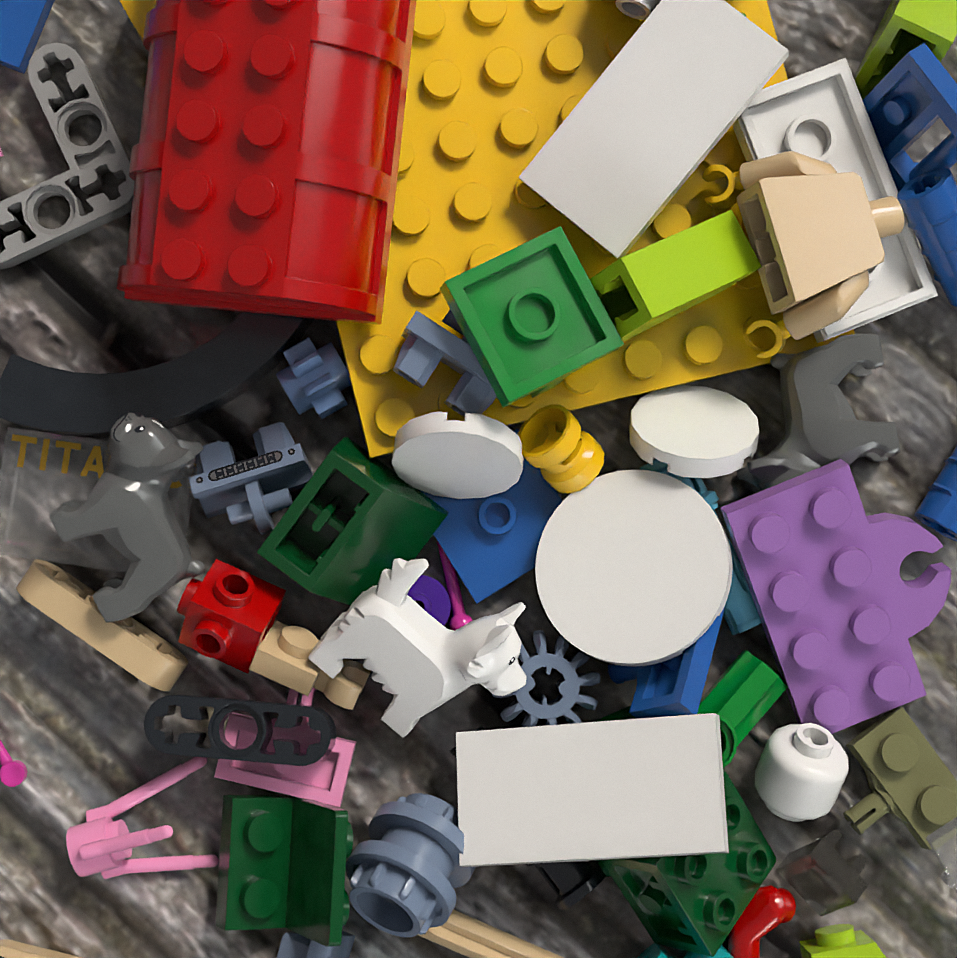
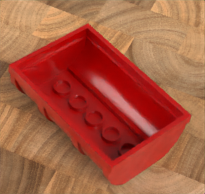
(269, 156)

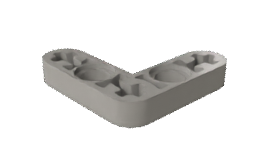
(85, 162)

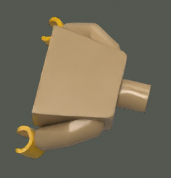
(810, 236)

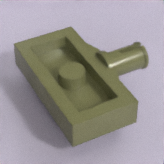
(903, 777)

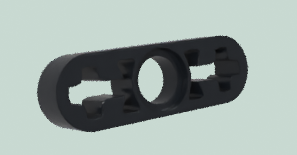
(195, 708)

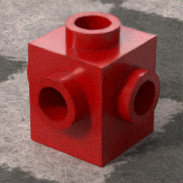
(228, 614)

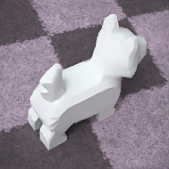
(416, 653)

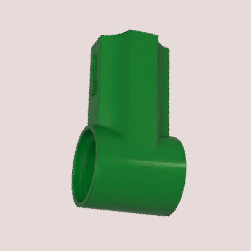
(741, 699)

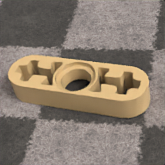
(122, 641)

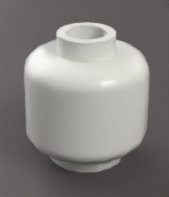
(801, 774)

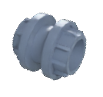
(409, 866)

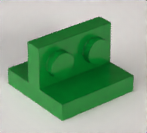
(531, 316)

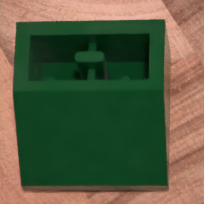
(350, 525)

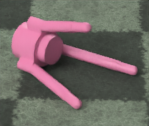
(105, 843)

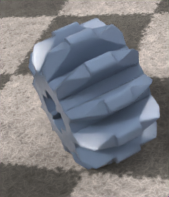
(567, 685)

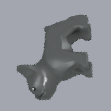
(818, 416)
(135, 514)

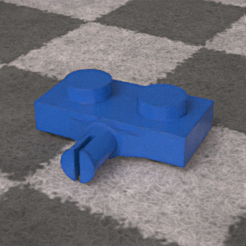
(672, 685)

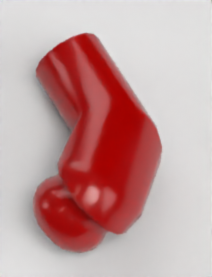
(764, 913)

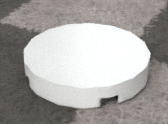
(694, 430)
(458, 456)

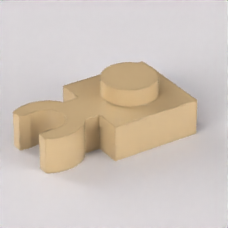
(285, 660)

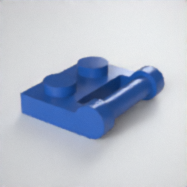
(907, 106)

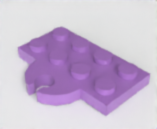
(836, 594)

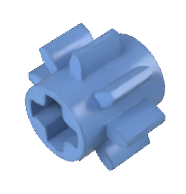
(314, 378)

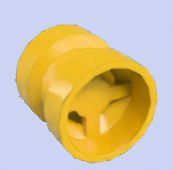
(563, 452)

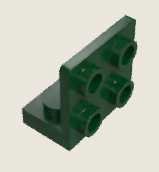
(284, 866)
(700, 897)

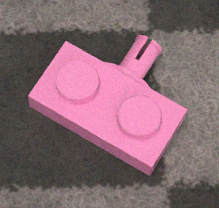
(319, 781)

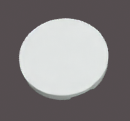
(633, 567)

